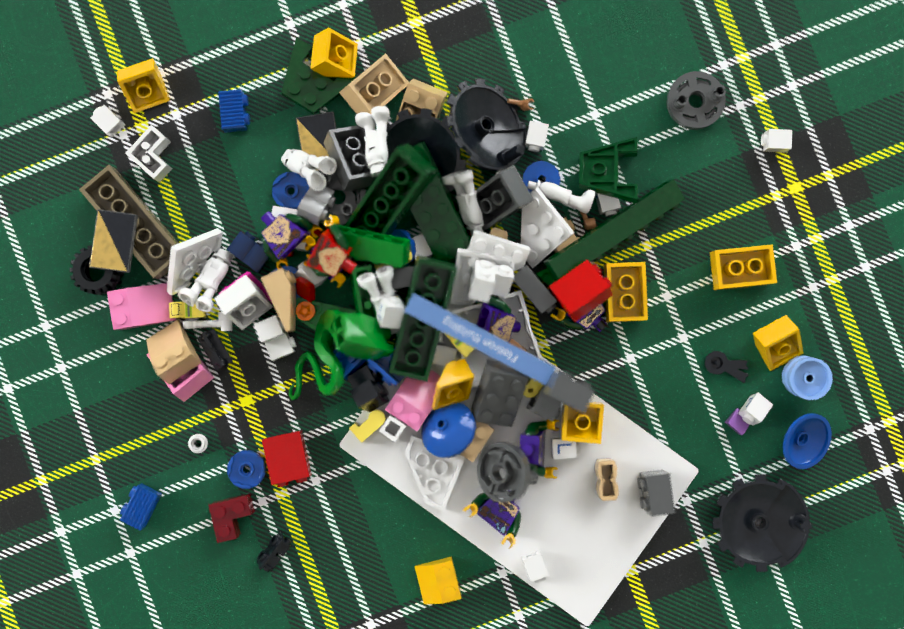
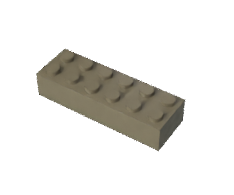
(152, 240)

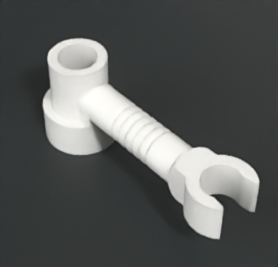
(223, 322)

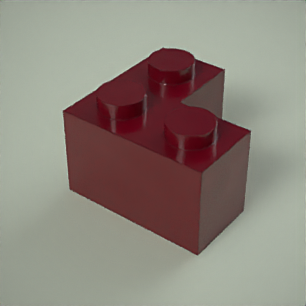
(225, 515)

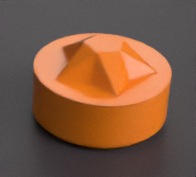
(305, 311)

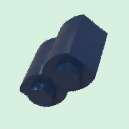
(249, 251)

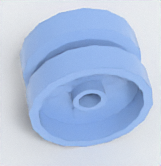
(818, 377)

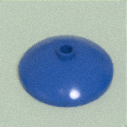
(454, 435)
(807, 441)

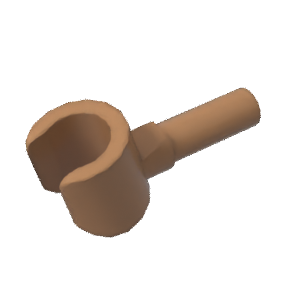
(523, 104)
(588, 223)

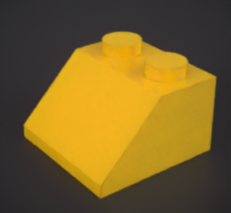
(333, 54)
(142, 85)
(778, 342)
(453, 384)
(582, 426)
(438, 581)

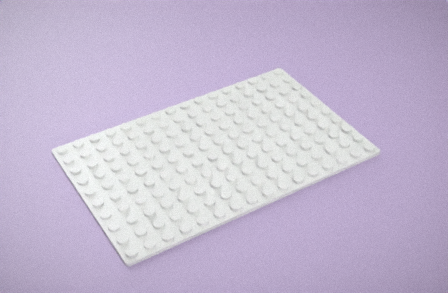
(580, 537)

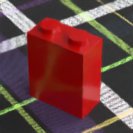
(582, 290)
(287, 458)

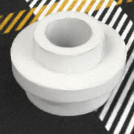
(192, 443)

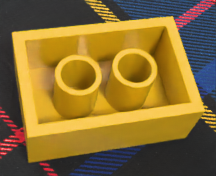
(743, 267)
(628, 290)

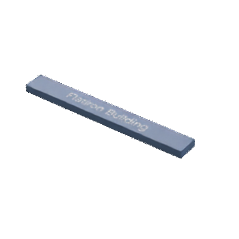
(479, 339)

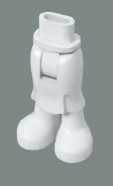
(376, 144)
(306, 165)
(564, 196)
(466, 198)
(209, 280)
(369, 282)

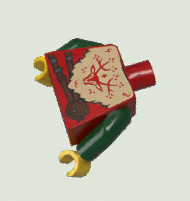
(331, 252)

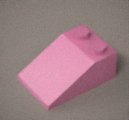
(139, 306)
(190, 382)
(414, 400)

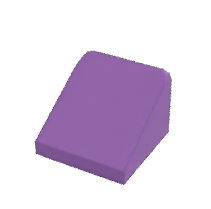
(737, 423)

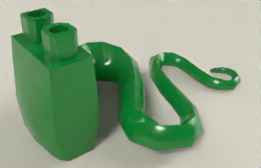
(354, 335)

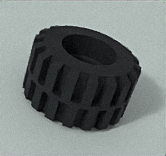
(83, 280)

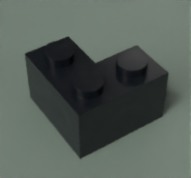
(367, 389)

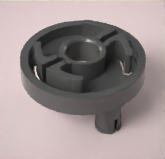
(711, 96)
(347, 208)
(517, 472)

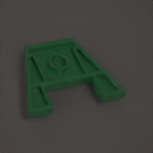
(306, 86)
(600, 170)

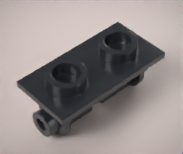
(214, 349)
(268, 559)

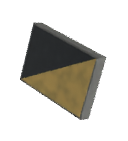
(313, 131)
(113, 241)

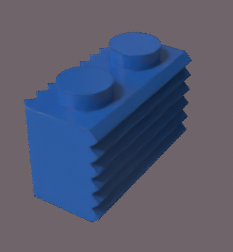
(233, 110)
(140, 506)

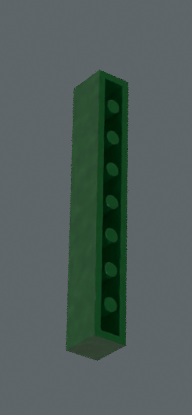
(616, 229)

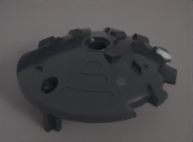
(486, 126)
(428, 129)
(782, 529)

